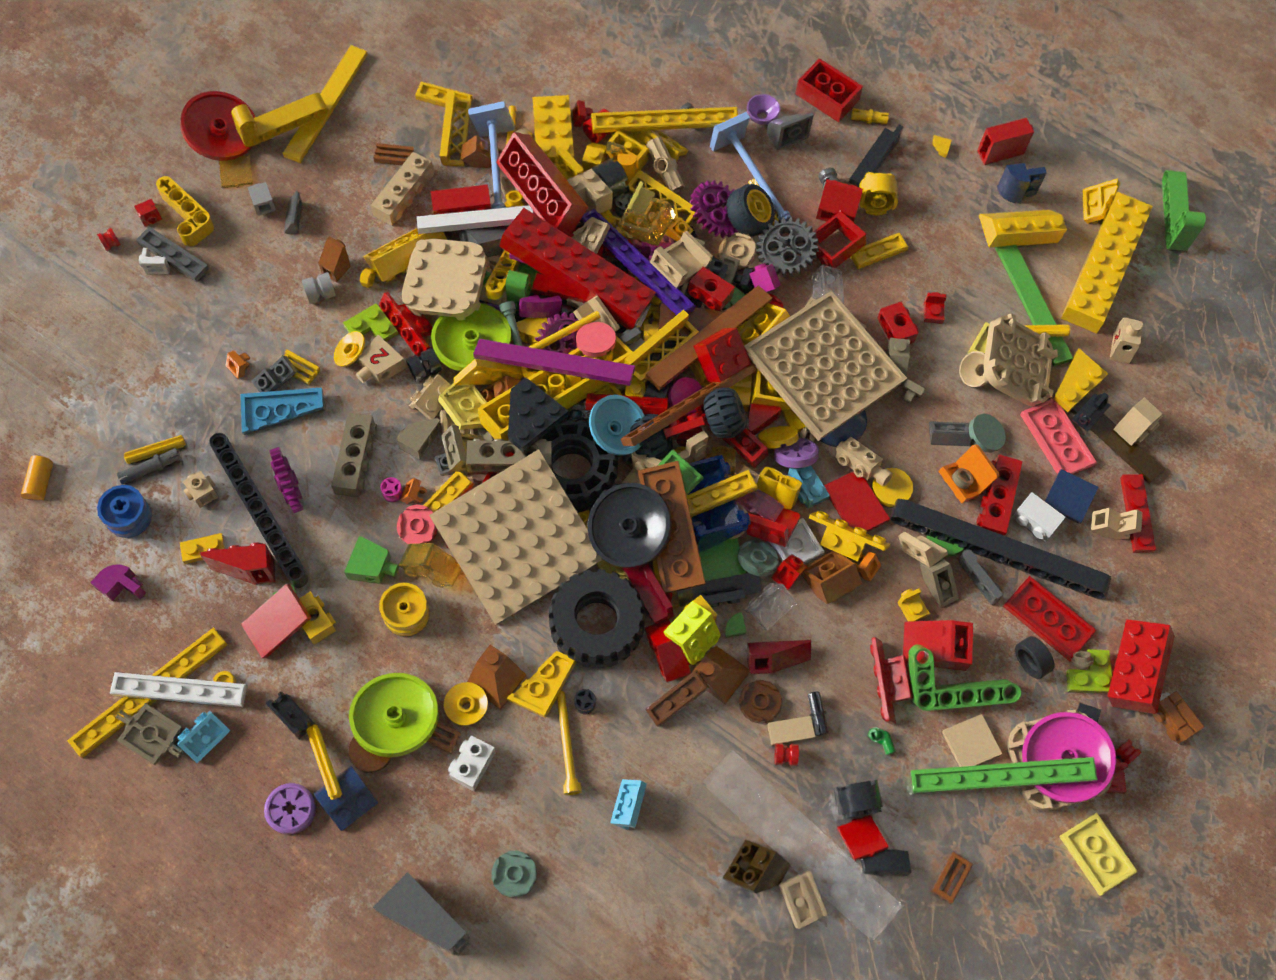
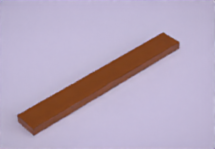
(686, 355)
(682, 408)

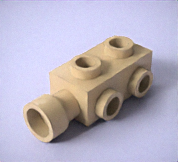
(862, 461)

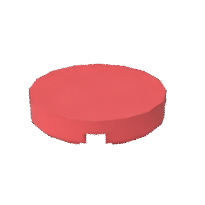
(596, 339)
(416, 525)

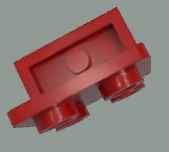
(774, 531)

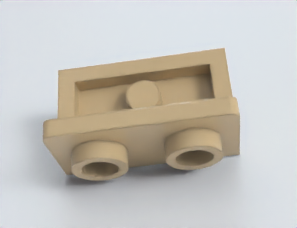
(427, 399)

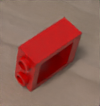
(849, 229)

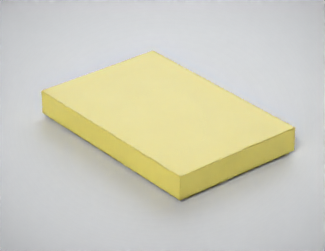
(1098, 854)

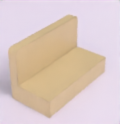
(592, 306)
(922, 549)

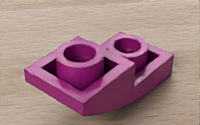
(539, 308)

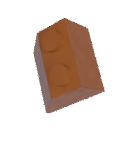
(832, 576)

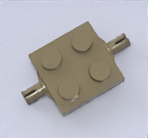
(150, 734)

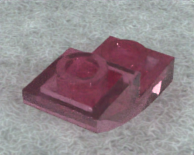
(762, 504)

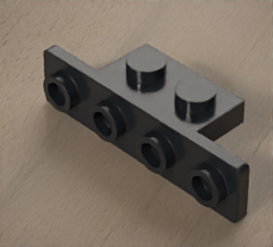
(722, 589)

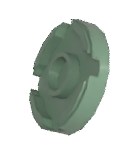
(987, 432)
(758, 558)
(514, 874)

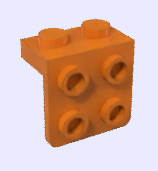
(979, 466)

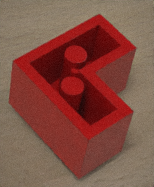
(669, 655)

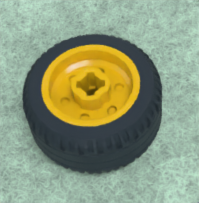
(750, 209)

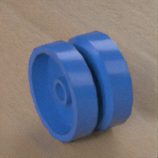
(124, 511)

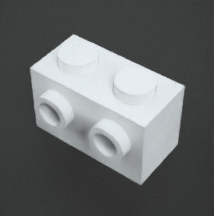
(471, 763)

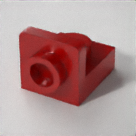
(148, 212)
(934, 308)
(789, 571)
(1118, 782)

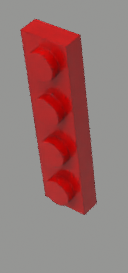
(648, 405)
(1136, 499)

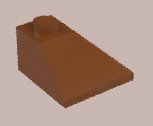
(722, 673)
(496, 676)

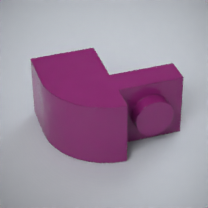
(114, 579)

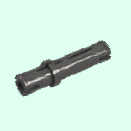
(148, 466)

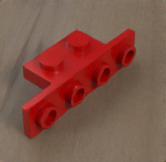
(409, 326)
(892, 679)

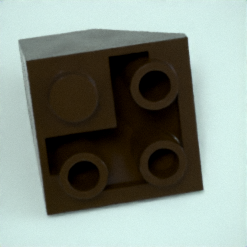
(756, 868)

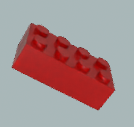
(1141, 666)

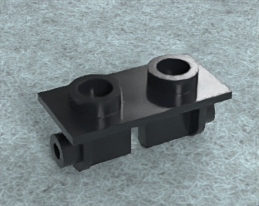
(1092, 411)

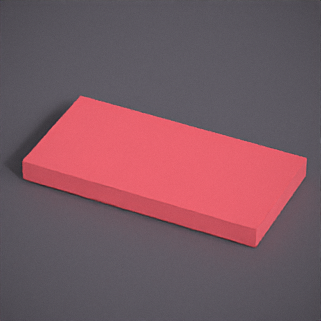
(1058, 437)

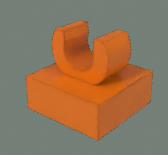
(237, 363)
(411, 491)
(868, 566)

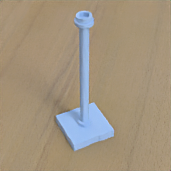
(488, 122)
(731, 132)

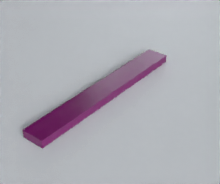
(554, 362)

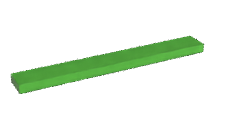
(1031, 297)
(1004, 775)

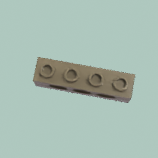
(355, 425)
(499, 447)

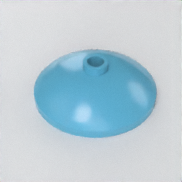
(618, 413)

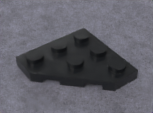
(532, 414)

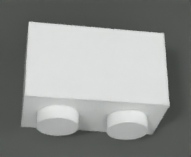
(1038, 517)

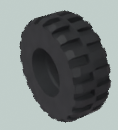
(576, 438)
(590, 589)

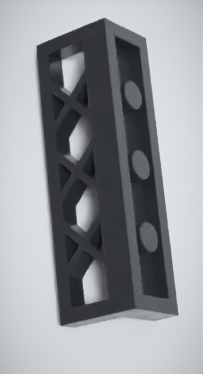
(877, 154)

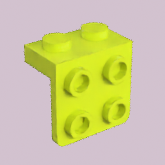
(694, 632)

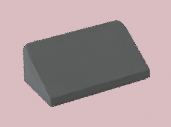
(293, 214)
(949, 433)

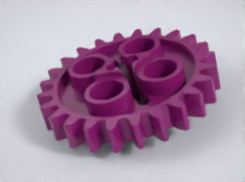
(708, 205)
(555, 325)
(286, 480)

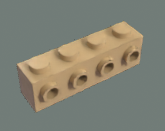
(402, 188)

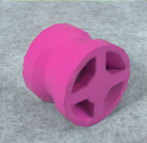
(393, 485)

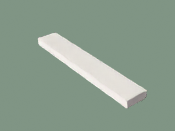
(468, 219)
(178, 689)

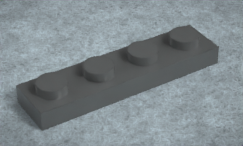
(174, 254)

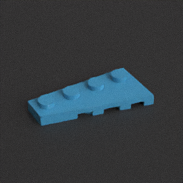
(274, 407)

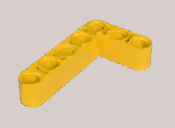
(277, 121)

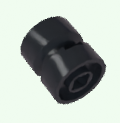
(417, 367)

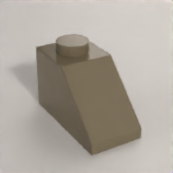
(899, 353)
(419, 437)
(940, 582)

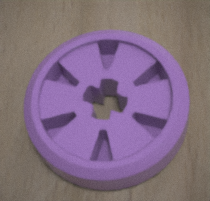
(798, 455)
(279, 800)

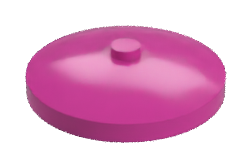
(1070, 737)

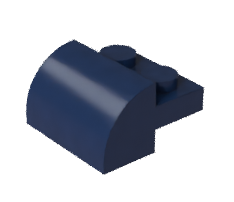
(1020, 182)
(353, 802)

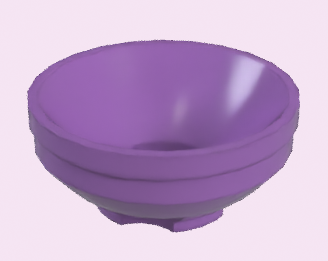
(765, 104)

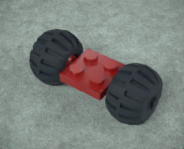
(722, 412)

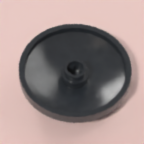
(629, 525)

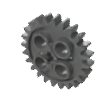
(798, 234)

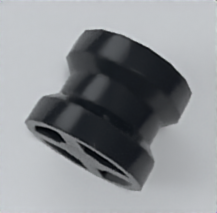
(585, 696)

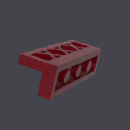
(651, 593)

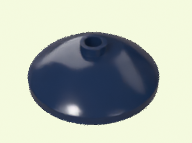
(852, 428)

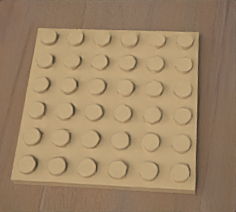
(824, 365)
(516, 536)

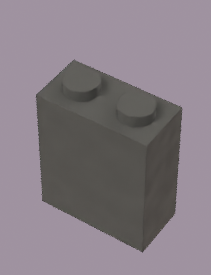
(486, 237)

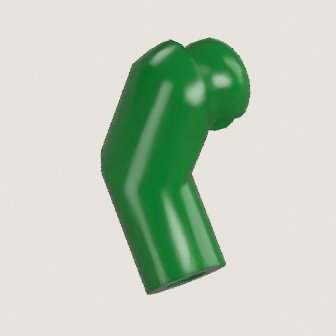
(883, 738)

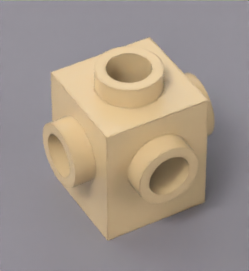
(200, 488)

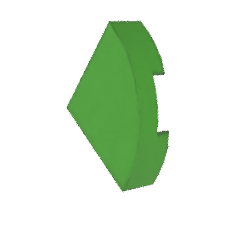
(735, 626)

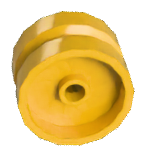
(393, 606)

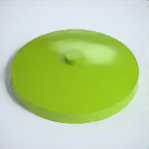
(457, 339)
(393, 714)

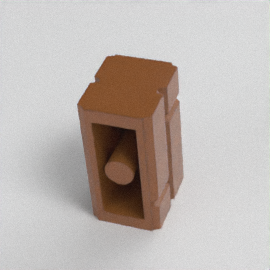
(1177, 718)

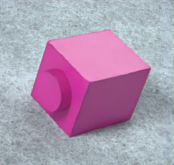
(765, 277)

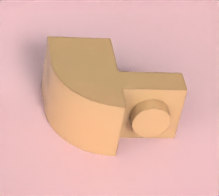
(1115, 524)

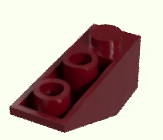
(777, 655)

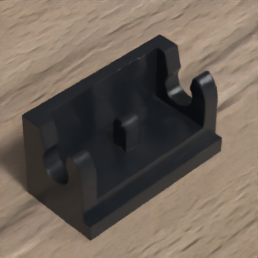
(290, 714)

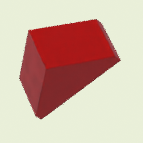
(761, 417)

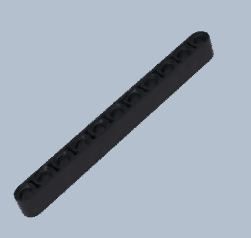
(1001, 548)

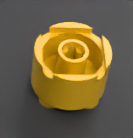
(879, 193)

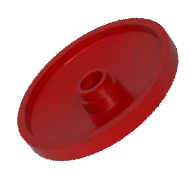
(210, 126)

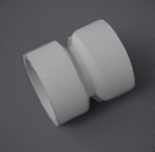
(318, 288)

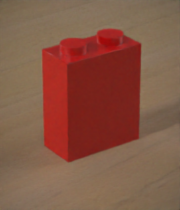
(1005, 141)

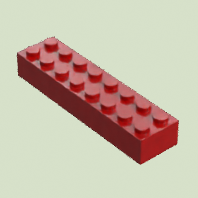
(576, 267)

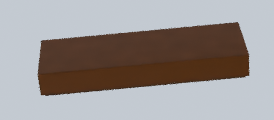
(677, 698)

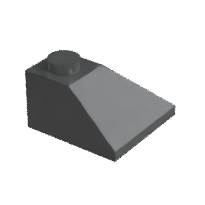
(789, 129)

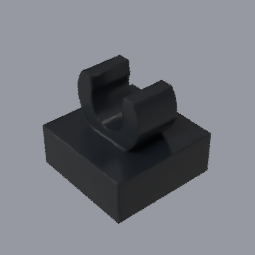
(718, 268)
(744, 281)

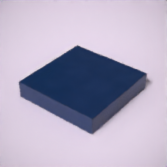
(1071, 495)

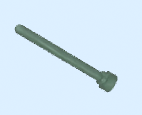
(508, 310)

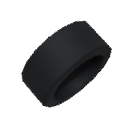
(1034, 657)

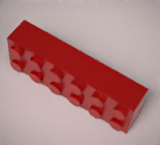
(541, 183)

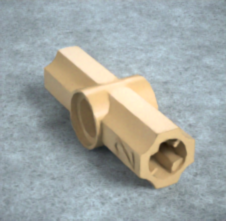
(660, 157)

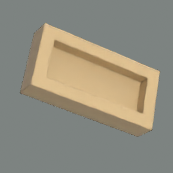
(791, 730)

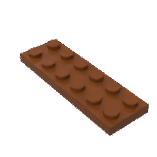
(680, 560)

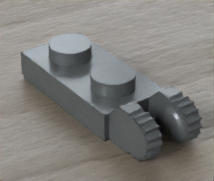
(980, 577)

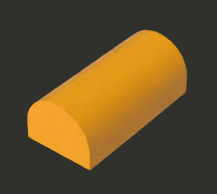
(628, 162)
(37, 478)

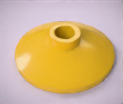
(349, 349)
(465, 693)

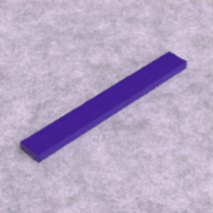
(642, 268)

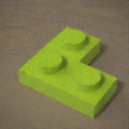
(371, 320)
(1096, 677)

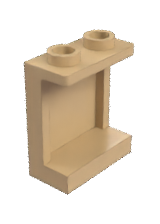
(681, 260)

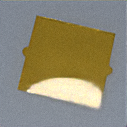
(236, 172)

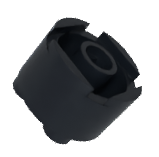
(613, 176)
(858, 797)

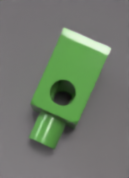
(369, 562)

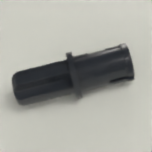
(817, 713)

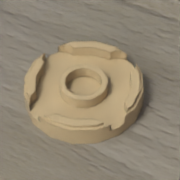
(739, 247)

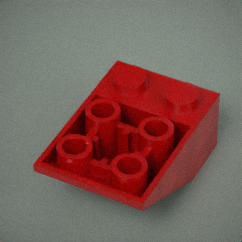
(246, 563)
(946, 639)

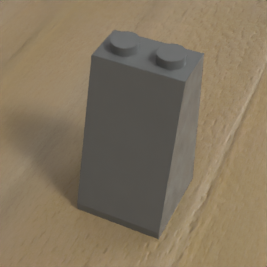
(419, 913)

